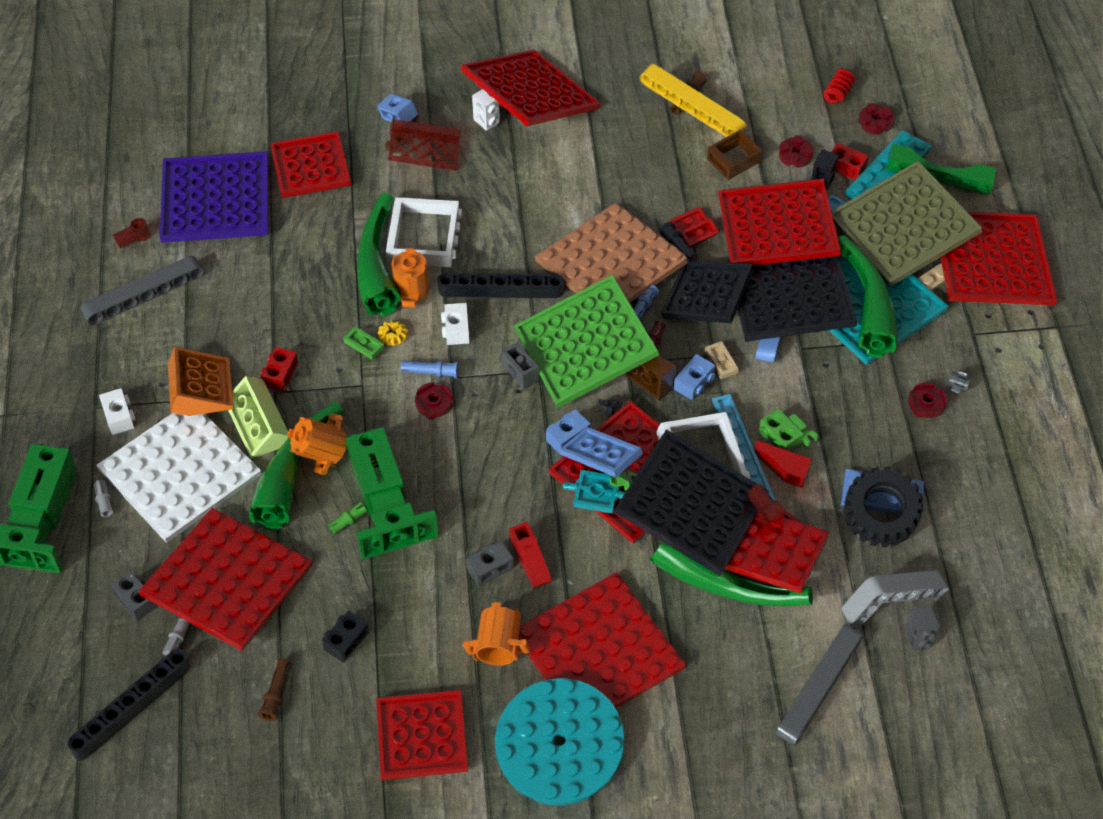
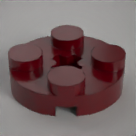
(884, 117)
(795, 144)
(433, 409)
(924, 409)

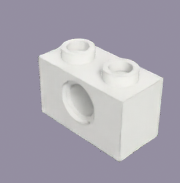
(456, 323)
(117, 412)

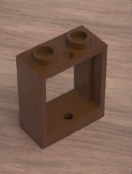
(716, 155)

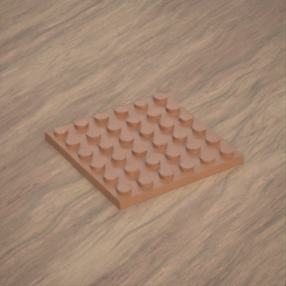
(615, 246)

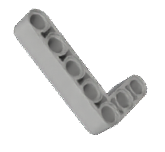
(891, 589)

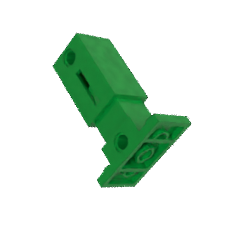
(384, 498)
(37, 508)

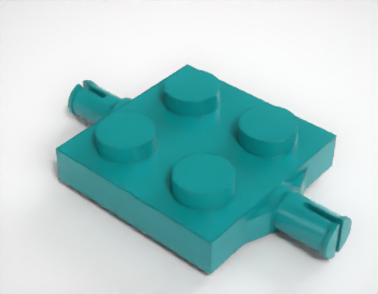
(594, 492)

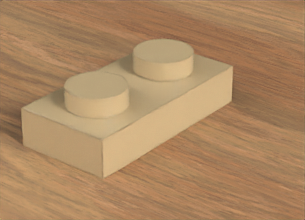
(933, 278)
(722, 359)

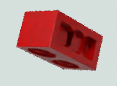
(850, 162)
(279, 369)

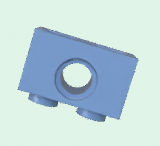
(397, 108)
(694, 377)
(564, 430)

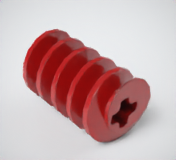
(839, 86)

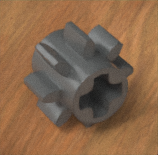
(959, 381)

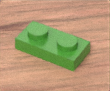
(363, 343)

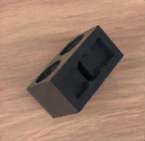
(825, 167)
(349, 637)

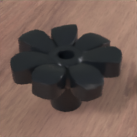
(610, 405)

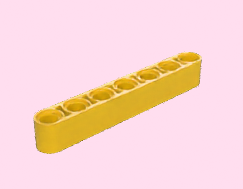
(691, 101)

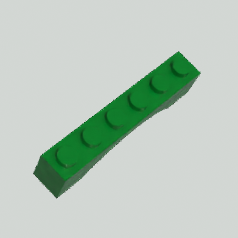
(974, 178)

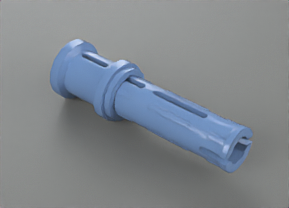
(645, 300)
(439, 369)

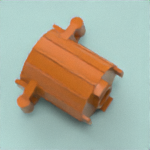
(410, 277)
(319, 441)
(498, 636)

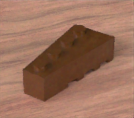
(654, 376)

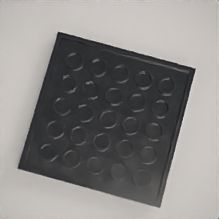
(795, 299)
(690, 502)

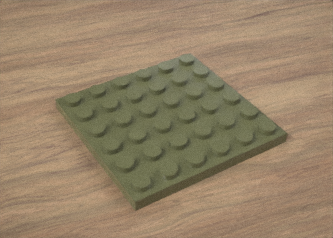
(905, 223)

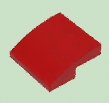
(695, 226)

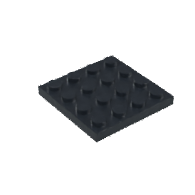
(707, 291)

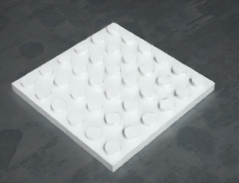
(178, 472)

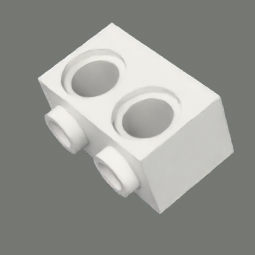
(485, 110)

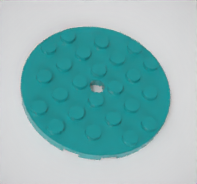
(564, 772)

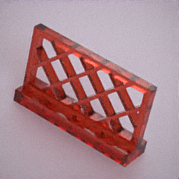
(425, 134)

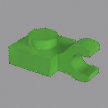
(802, 427)
(624, 479)

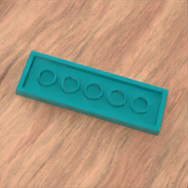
(877, 172)

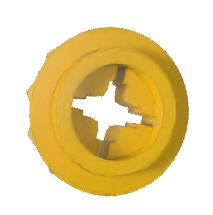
(390, 338)

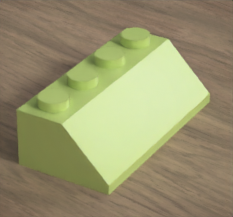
(257, 417)

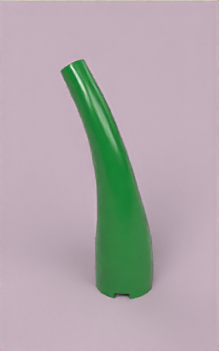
(373, 277)
(879, 321)
(275, 489)
(728, 584)

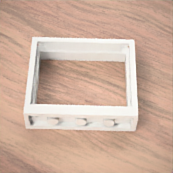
(426, 206)
(710, 420)

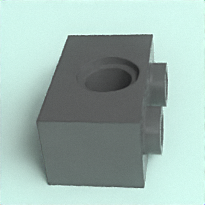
(520, 365)
(485, 572)

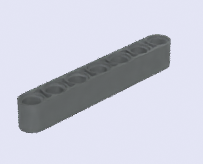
(141, 290)
(819, 684)

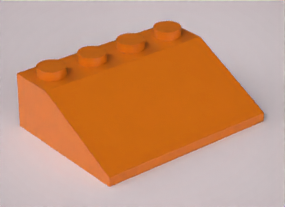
(199, 382)

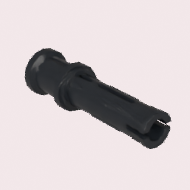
(675, 238)

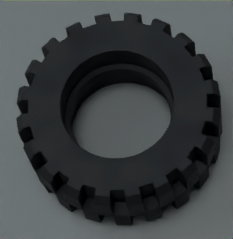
(887, 482)

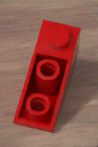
(785, 464)
(529, 554)

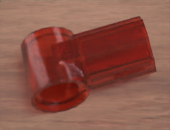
(137, 231)
(767, 508)

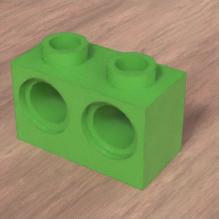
(782, 429)

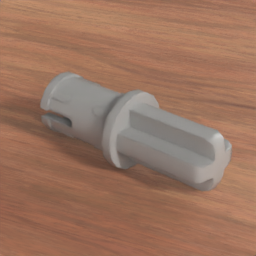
(103, 498)
(177, 636)

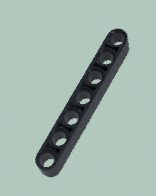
(500, 285)
(124, 713)

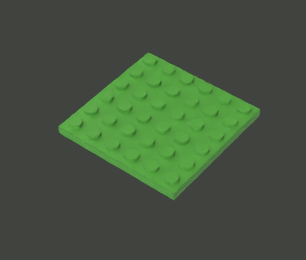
(586, 341)

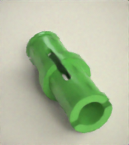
(347, 518)

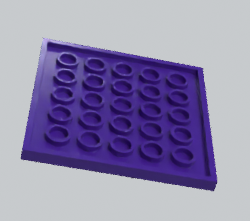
(214, 197)

